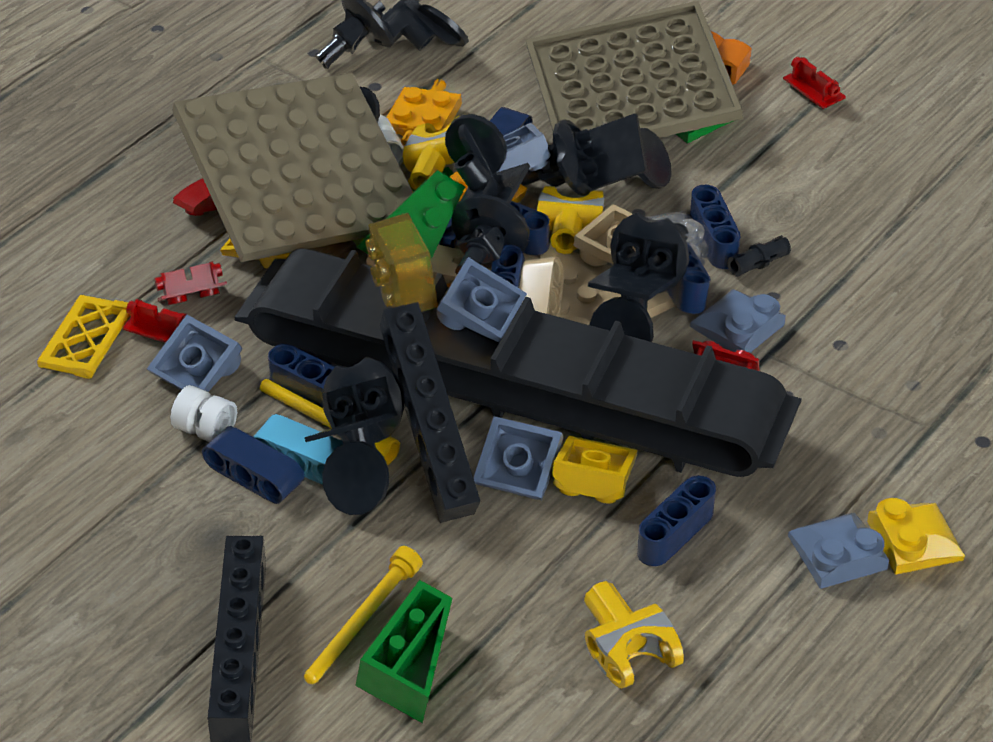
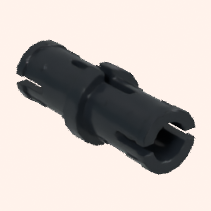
(759, 256)

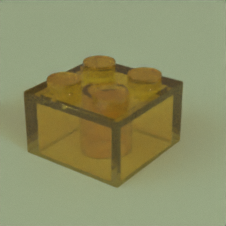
(401, 263)

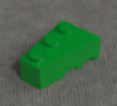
(429, 209)
(406, 652)

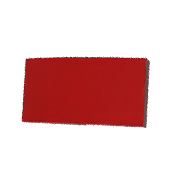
(195, 199)

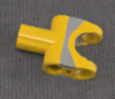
(425, 153)
(568, 215)
(628, 634)

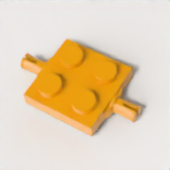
(423, 106)

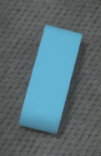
(288, 438)

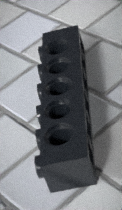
(429, 412)
(237, 640)

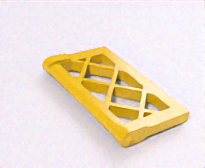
(70, 363)

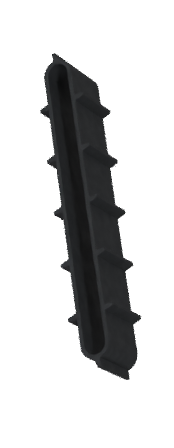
(541, 368)

